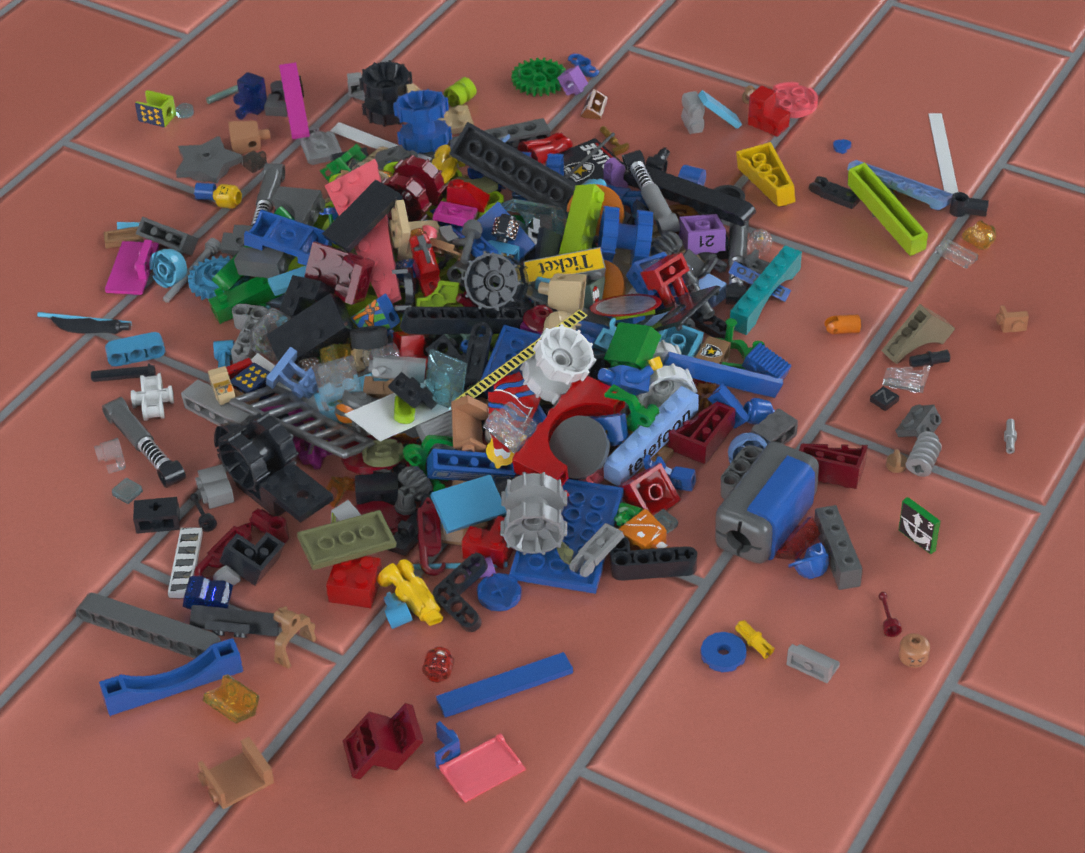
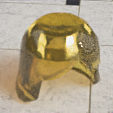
(980, 235)

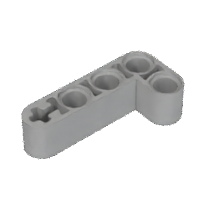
(244, 319)

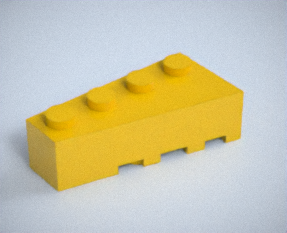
(767, 172)

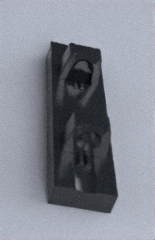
(407, 532)

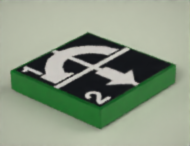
(919, 525)

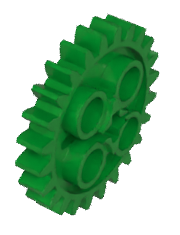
(537, 76)

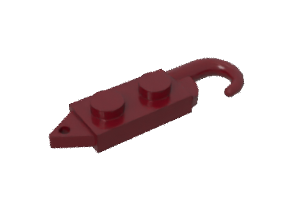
(429, 536)
(215, 553)

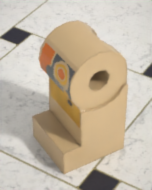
(221, 385)

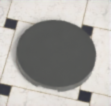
(580, 445)

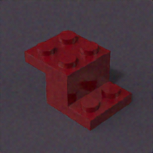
(382, 741)

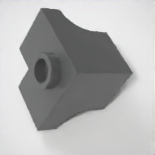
(234, 241)

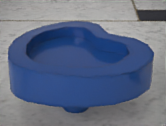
(841, 146)

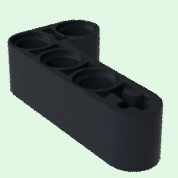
(651, 563)

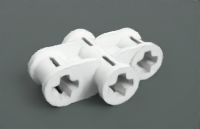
(152, 396)

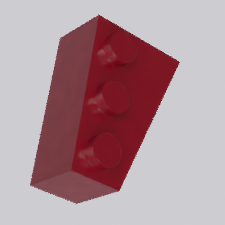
(838, 465)

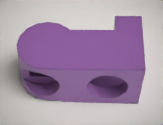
(614, 172)

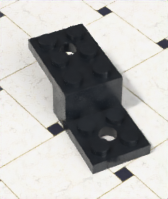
(290, 491)

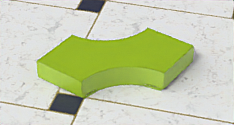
(443, 295)

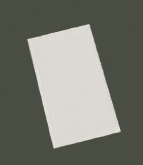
(379, 420)

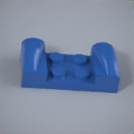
(284, 236)

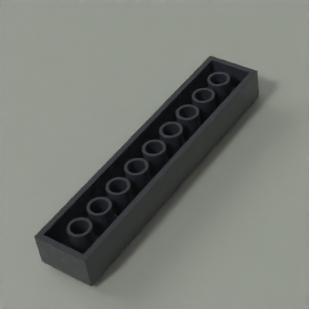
(513, 169)

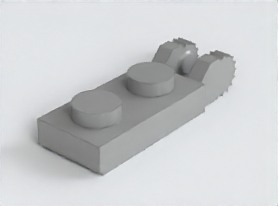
(596, 549)

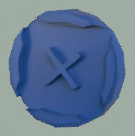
(499, 592)

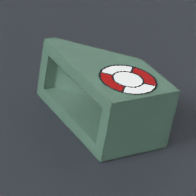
(593, 291)

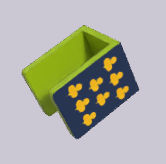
(156, 108)

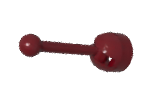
(894, 624)

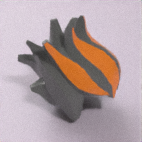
(350, 402)

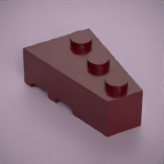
(704, 434)

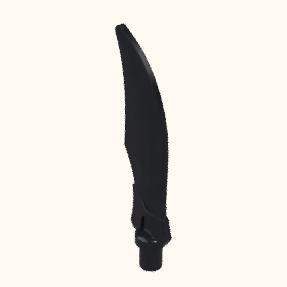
(89, 325)

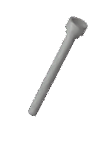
(212, 247)

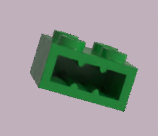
(632, 345)

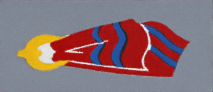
(509, 389)

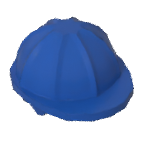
(814, 563)

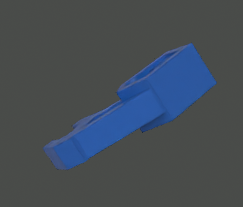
(680, 477)

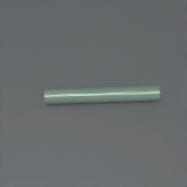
(222, 94)

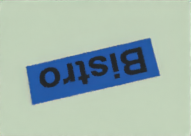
(750, 277)

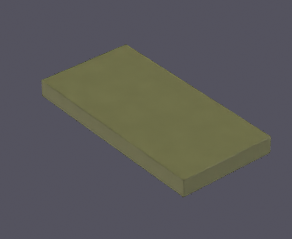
(346, 540)

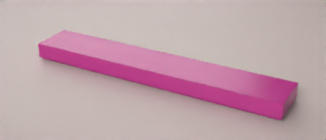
(294, 101)

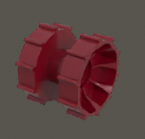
(419, 186)

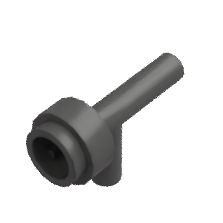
(471, 230)

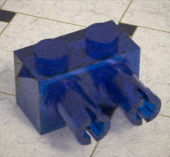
(250, 95)

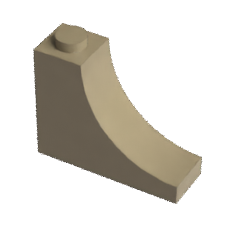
(919, 329)

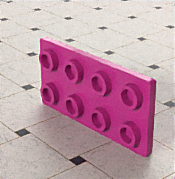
(131, 268)

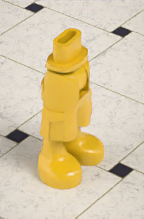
(446, 163)
(411, 591)

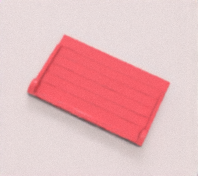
(482, 768)

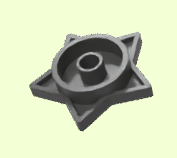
(207, 161)

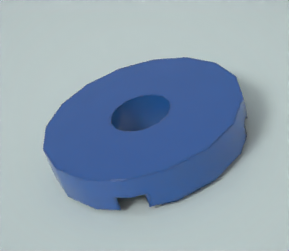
(727, 642)

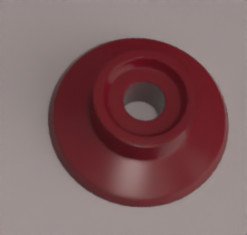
(536, 317)

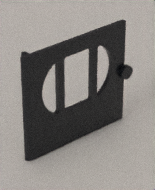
(690, 302)

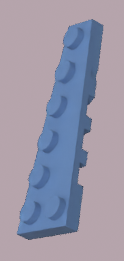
(933, 196)

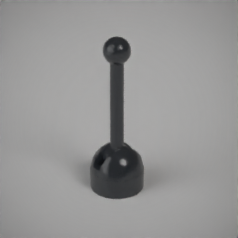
(204, 518)

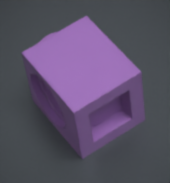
(572, 81)

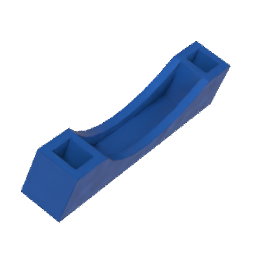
(129, 692)

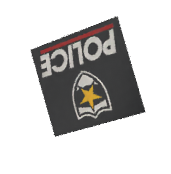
(593, 167)

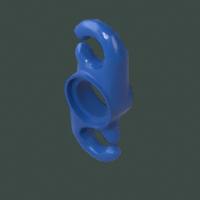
(581, 60)

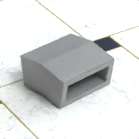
(447, 235)

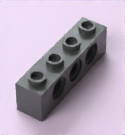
(837, 543)

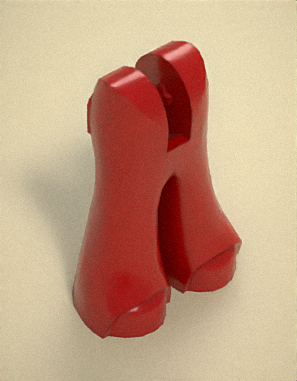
(542, 147)

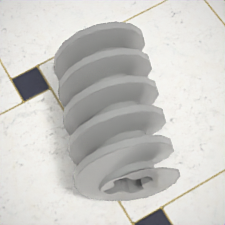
(924, 454)

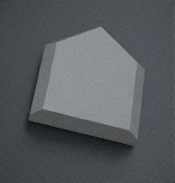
(319, 146)

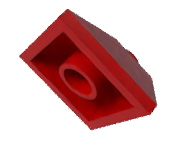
(467, 195)
(650, 490)

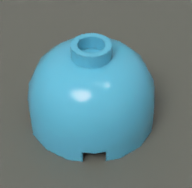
(168, 267)

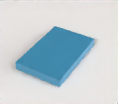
(468, 503)

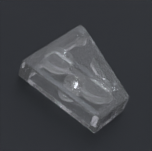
(906, 378)

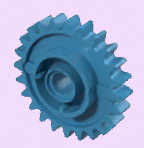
(201, 277)

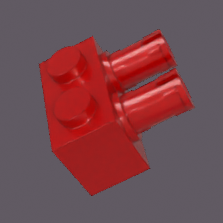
(664, 272)

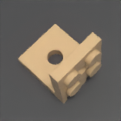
(401, 230)

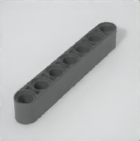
(145, 625)

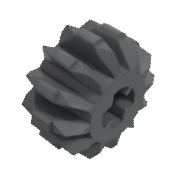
(668, 243)
(416, 479)

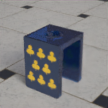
(252, 379)

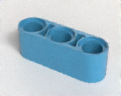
(135, 349)

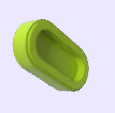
(403, 412)

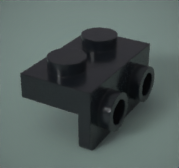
(410, 391)

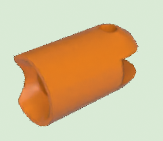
(843, 324)

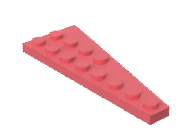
(377, 242)

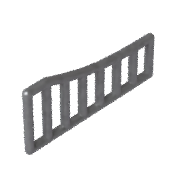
(302, 431)

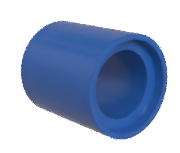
(204, 191)

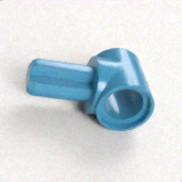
(222, 352)
(396, 611)

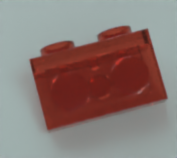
(799, 540)

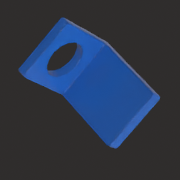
(451, 742)

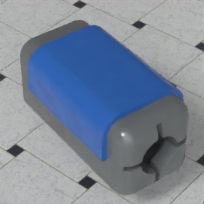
(764, 499)

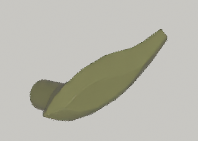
(565, 553)

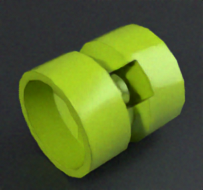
(460, 92)

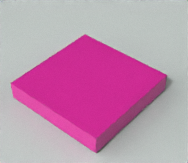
(454, 213)

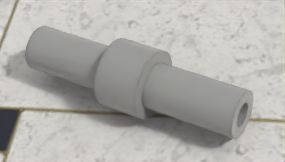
(1010, 436)

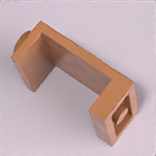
(467, 424)
(237, 776)

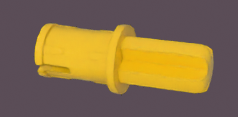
(754, 639)

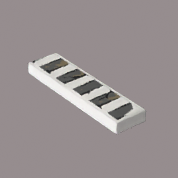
(185, 560)

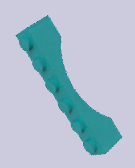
(749, 307)

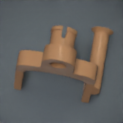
(291, 624)

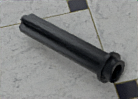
(123, 373)

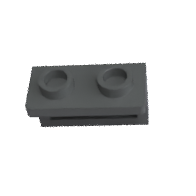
(918, 420)

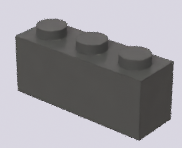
(167, 236)

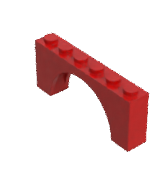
(581, 399)

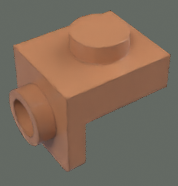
(1012, 320)

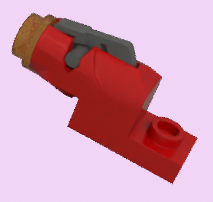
(424, 261)

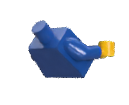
(630, 379)

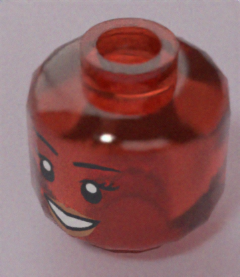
(438, 664)

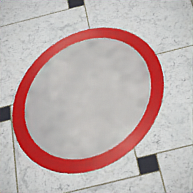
(626, 305)

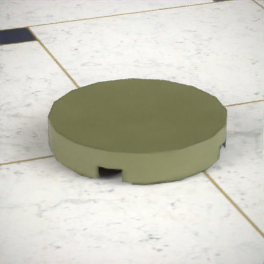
(389, 455)

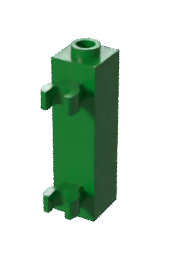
(250, 292)

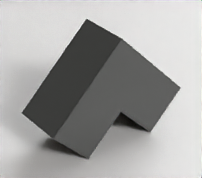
(275, 106)

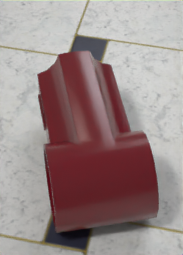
(268, 523)

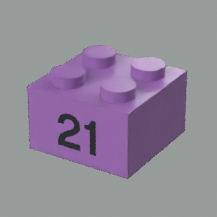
(702, 233)

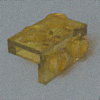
(232, 700)

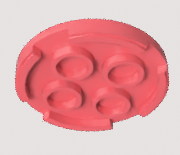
(796, 99)

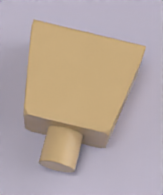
(565, 292)

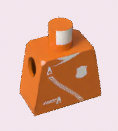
(645, 532)

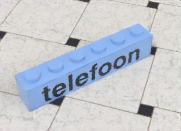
(649, 440)

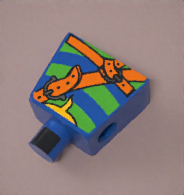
(378, 314)

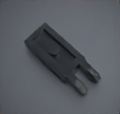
(834, 192)

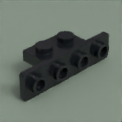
(233, 620)

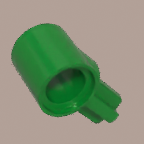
(626, 513)

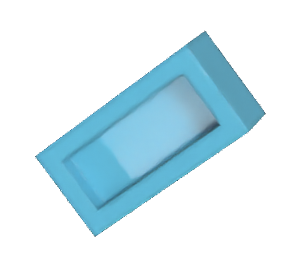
(121, 225)

